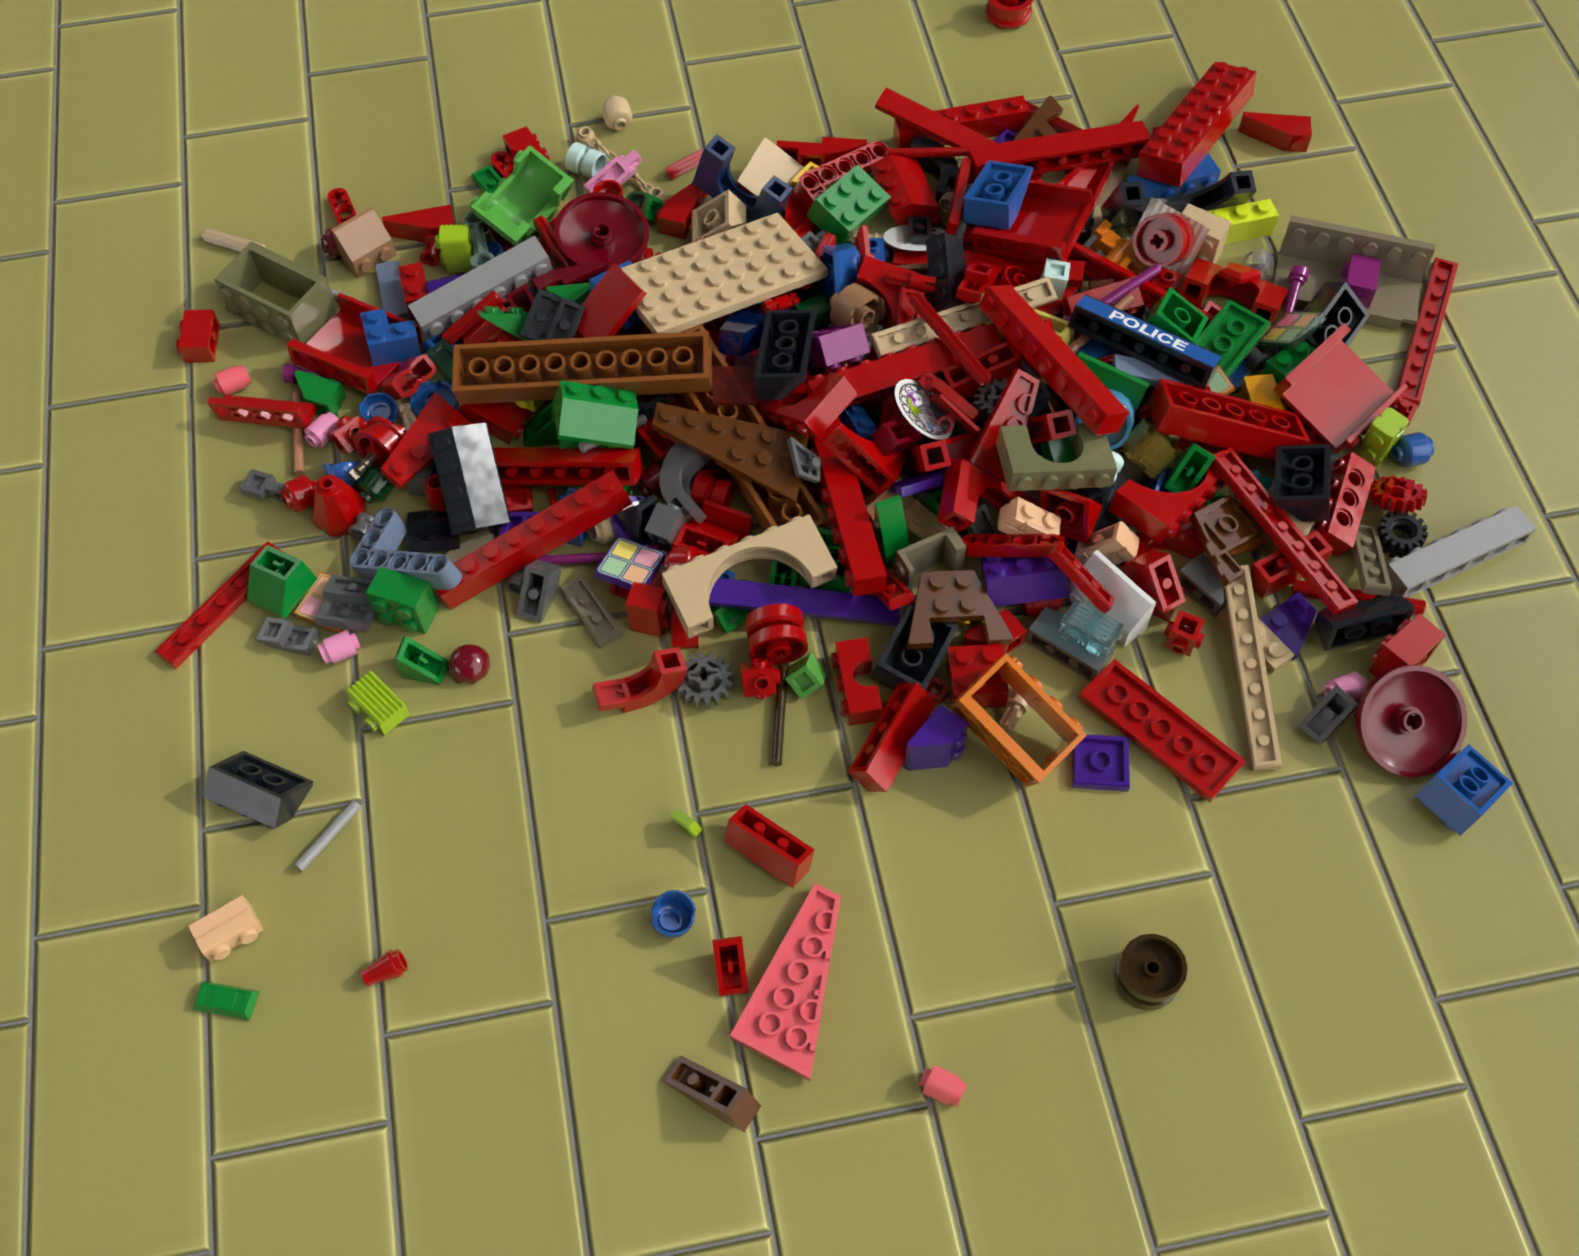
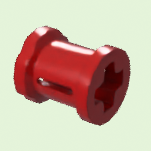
(430, 254)

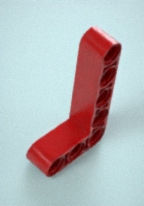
(819, 179)

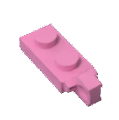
(618, 169)

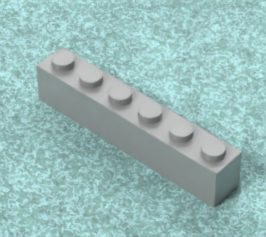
(502, 274)
(1459, 551)

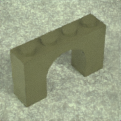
(1029, 471)

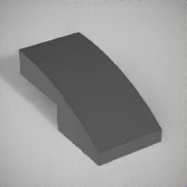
(288, 637)

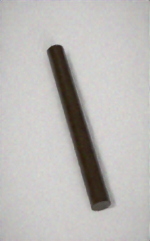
(779, 717)

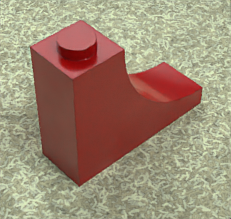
(865, 458)

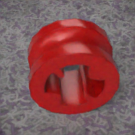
(940, 685)

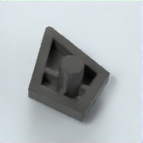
(805, 462)

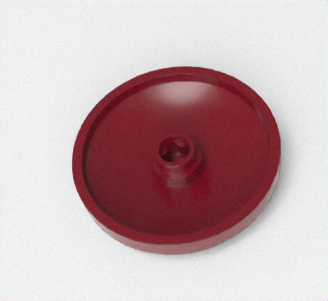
(601, 230)
(1411, 720)

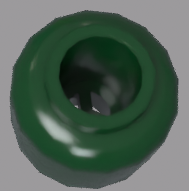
(374, 485)

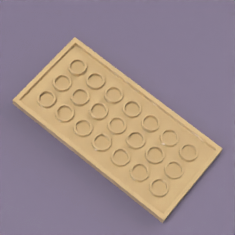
(723, 274)

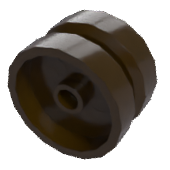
(1150, 971)

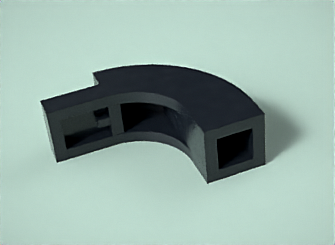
(942, 168)

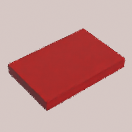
(610, 304)

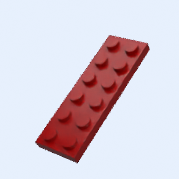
(1162, 730)

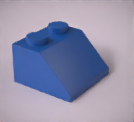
(842, 267)

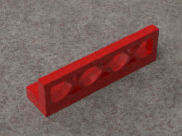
(263, 411)

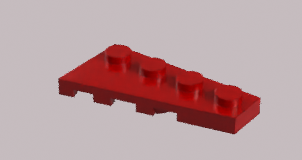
(414, 449)

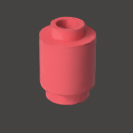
(231, 380)
(942, 1085)

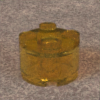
(1150, 448)

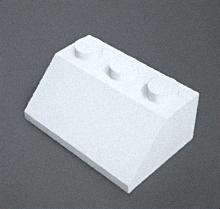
(1130, 602)

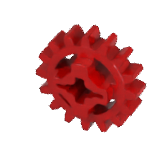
(1397, 494)

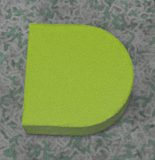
(686, 823)

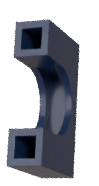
(715, 177)

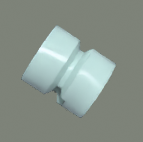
(584, 160)

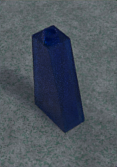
(742, 331)

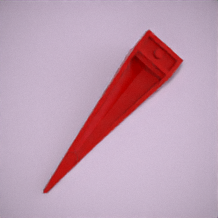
(1097, 175)

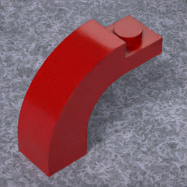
(644, 688)

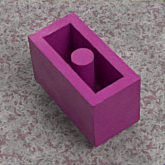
(1362, 277)

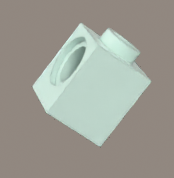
(1058, 273)

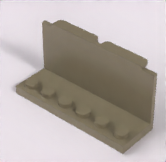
(1326, 247)

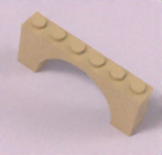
(793, 544)

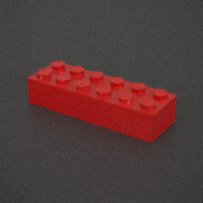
(1223, 420)

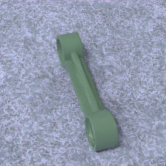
(477, 231)

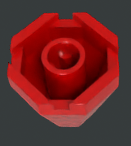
(336, 506)

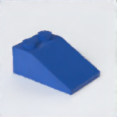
(997, 195)
(1464, 790)

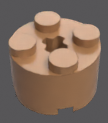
(857, 305)

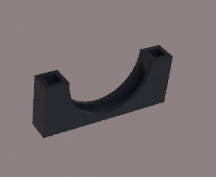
(1129, 201)

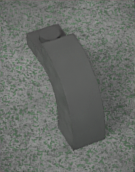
(676, 476)

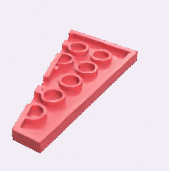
(788, 1002)

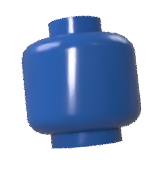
(1413, 449)

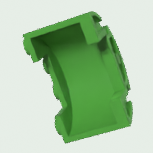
(527, 193)

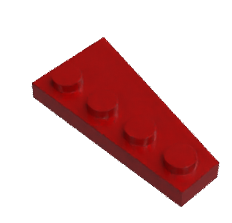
(1011, 410)

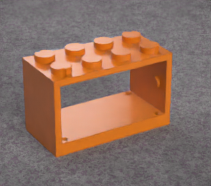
(999, 741)

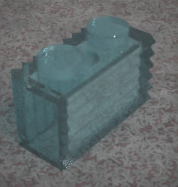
(1090, 629)

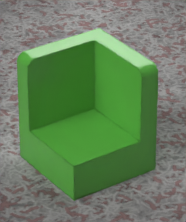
(806, 675)

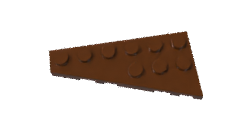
(738, 446)

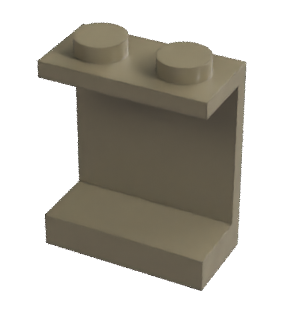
(929, 552)

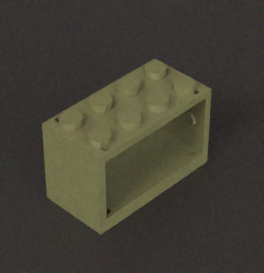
(261, 264)

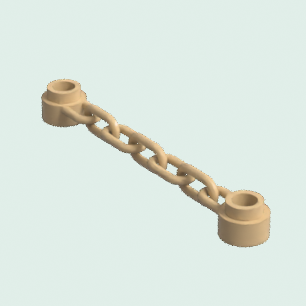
(587, 137)

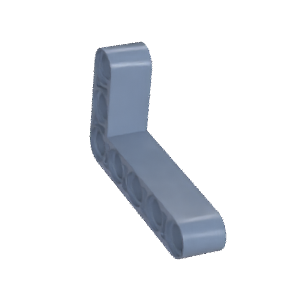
(379, 550)

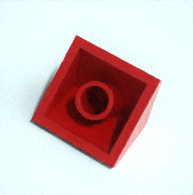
(1076, 513)

